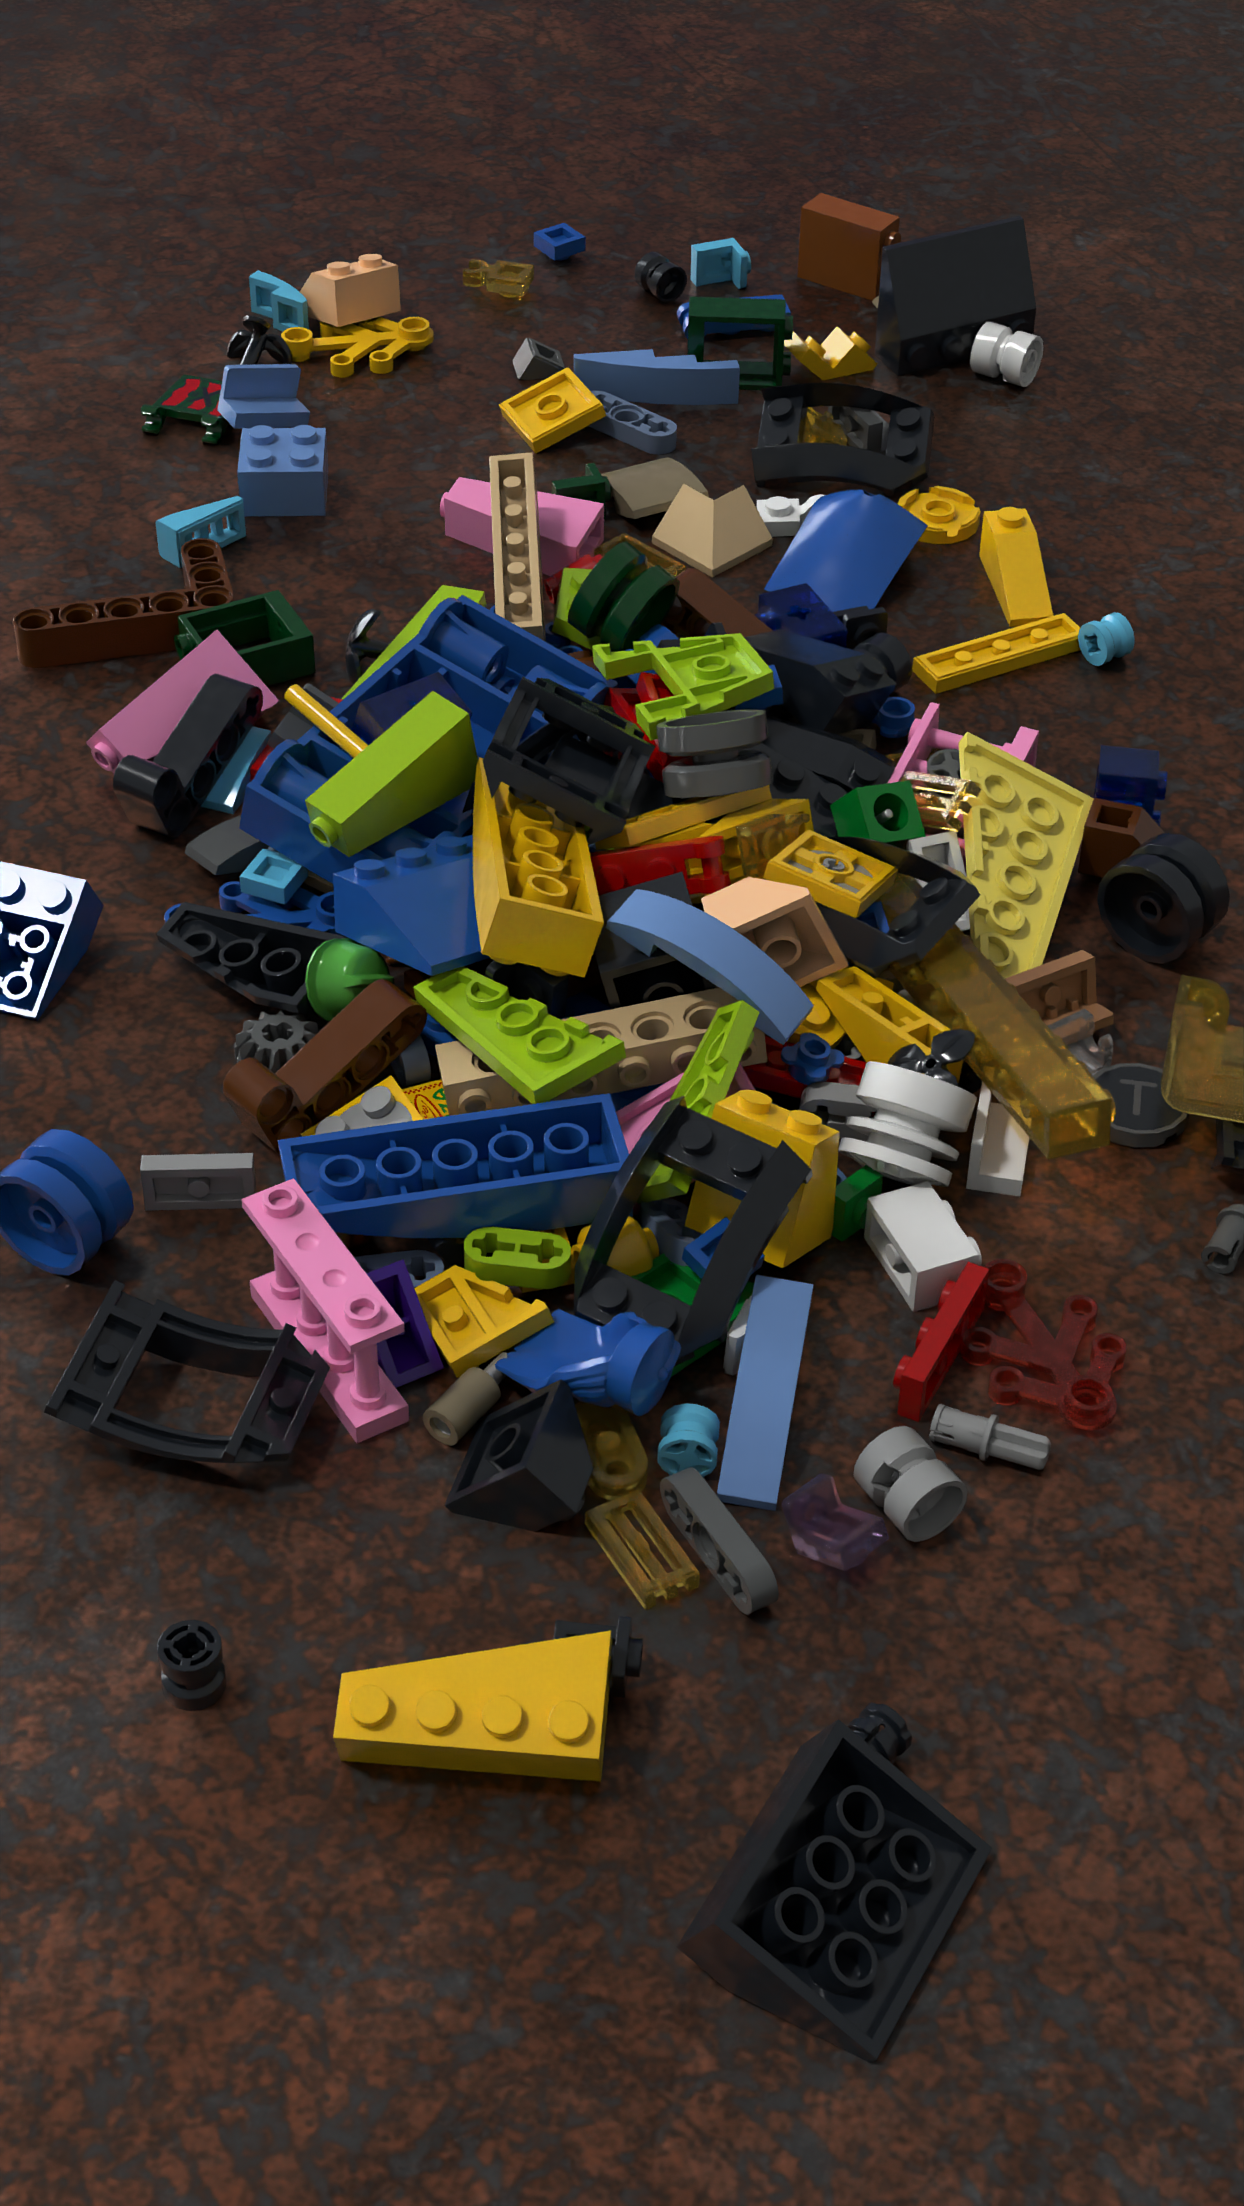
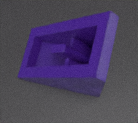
(413, 1351)

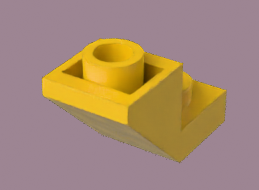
(835, 357)

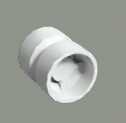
(1005, 353)

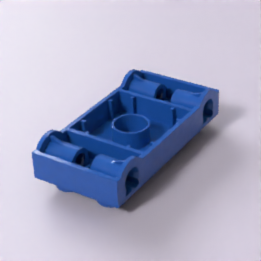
(483, 664)

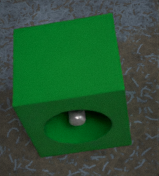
(879, 814)

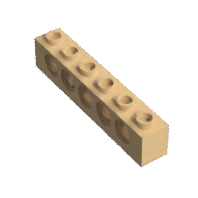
(517, 542)
(657, 1042)

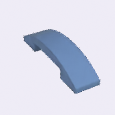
(717, 954)

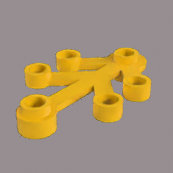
(408, 334)

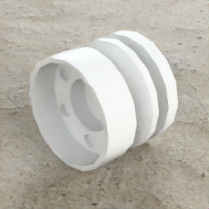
(907, 1124)

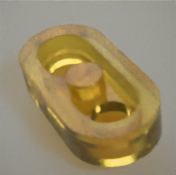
(615, 1453)

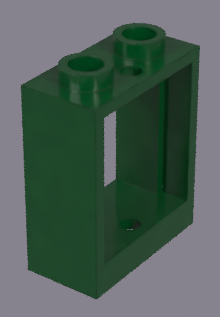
(744, 310)
(250, 620)

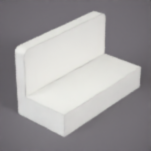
(996, 1149)

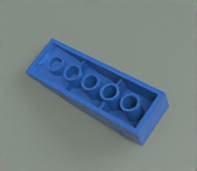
(464, 1171)

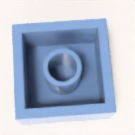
(283, 471)

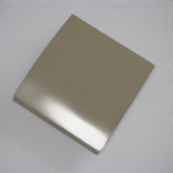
(650, 486)

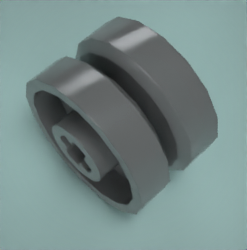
(716, 762)

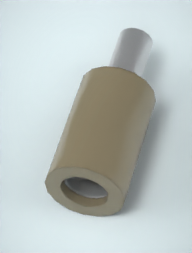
(464, 1403)

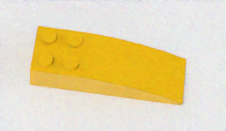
(532, 884)

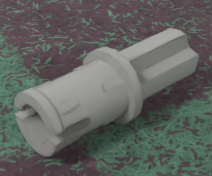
(989, 1437)

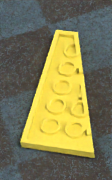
(1017, 853)

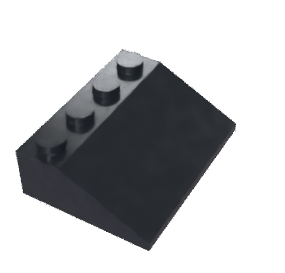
(946, 288)
(837, 1895)

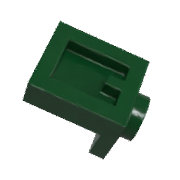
(588, 487)

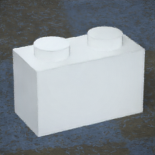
(918, 1242)

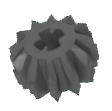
(274, 1038)

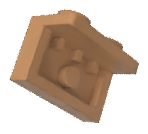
(1063, 989)

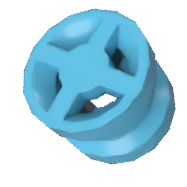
(1106, 639)
(688, 1439)

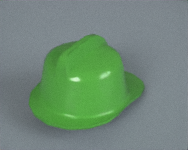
(340, 973)

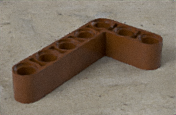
(126, 623)

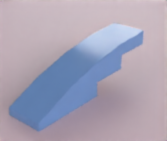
(659, 380)
(765, 1393)

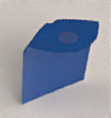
(849, 549)

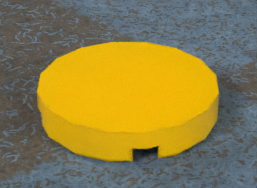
(946, 511)

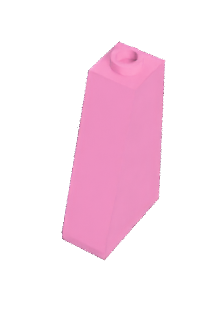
(566, 524)
(154, 714)

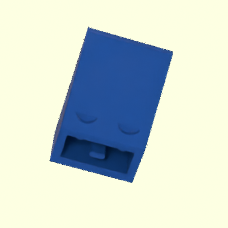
(42, 935)

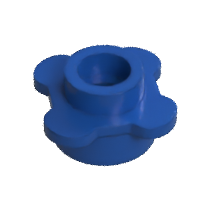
(895, 717)
(811, 1059)

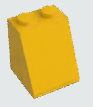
(812, 1206)

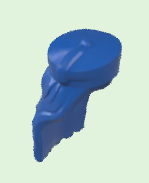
(602, 1365)

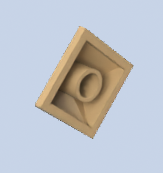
(712, 532)

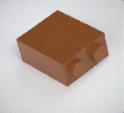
(844, 244)

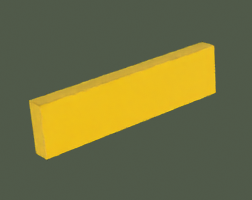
(997, 653)
(680, 816)

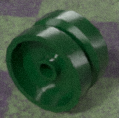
(622, 598)

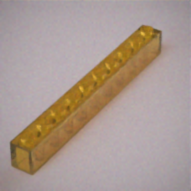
(1013, 1048)

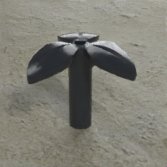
(253, 342)
(360, 645)
(946, 1048)

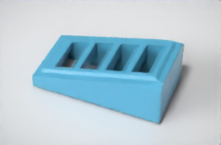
(178, 527)

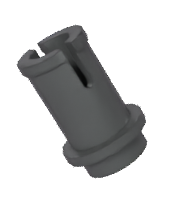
(1226, 1241)

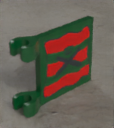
(192, 400)

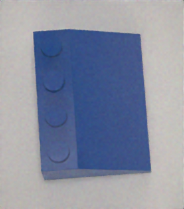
(413, 906)

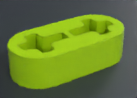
(518, 1257)

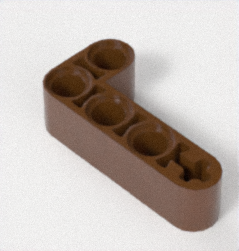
(704, 603)
(328, 1068)

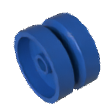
(62, 1202)

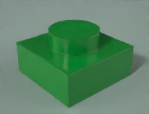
(852, 1201)

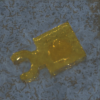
(503, 277)
(821, 429)
(765, 838)

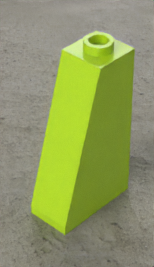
(397, 777)

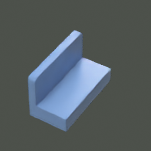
(262, 396)

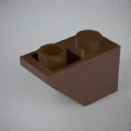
(1113, 834)

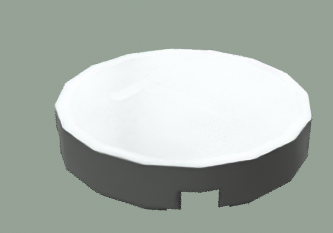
(1141, 1110)

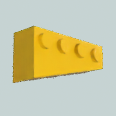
(484, 1711)

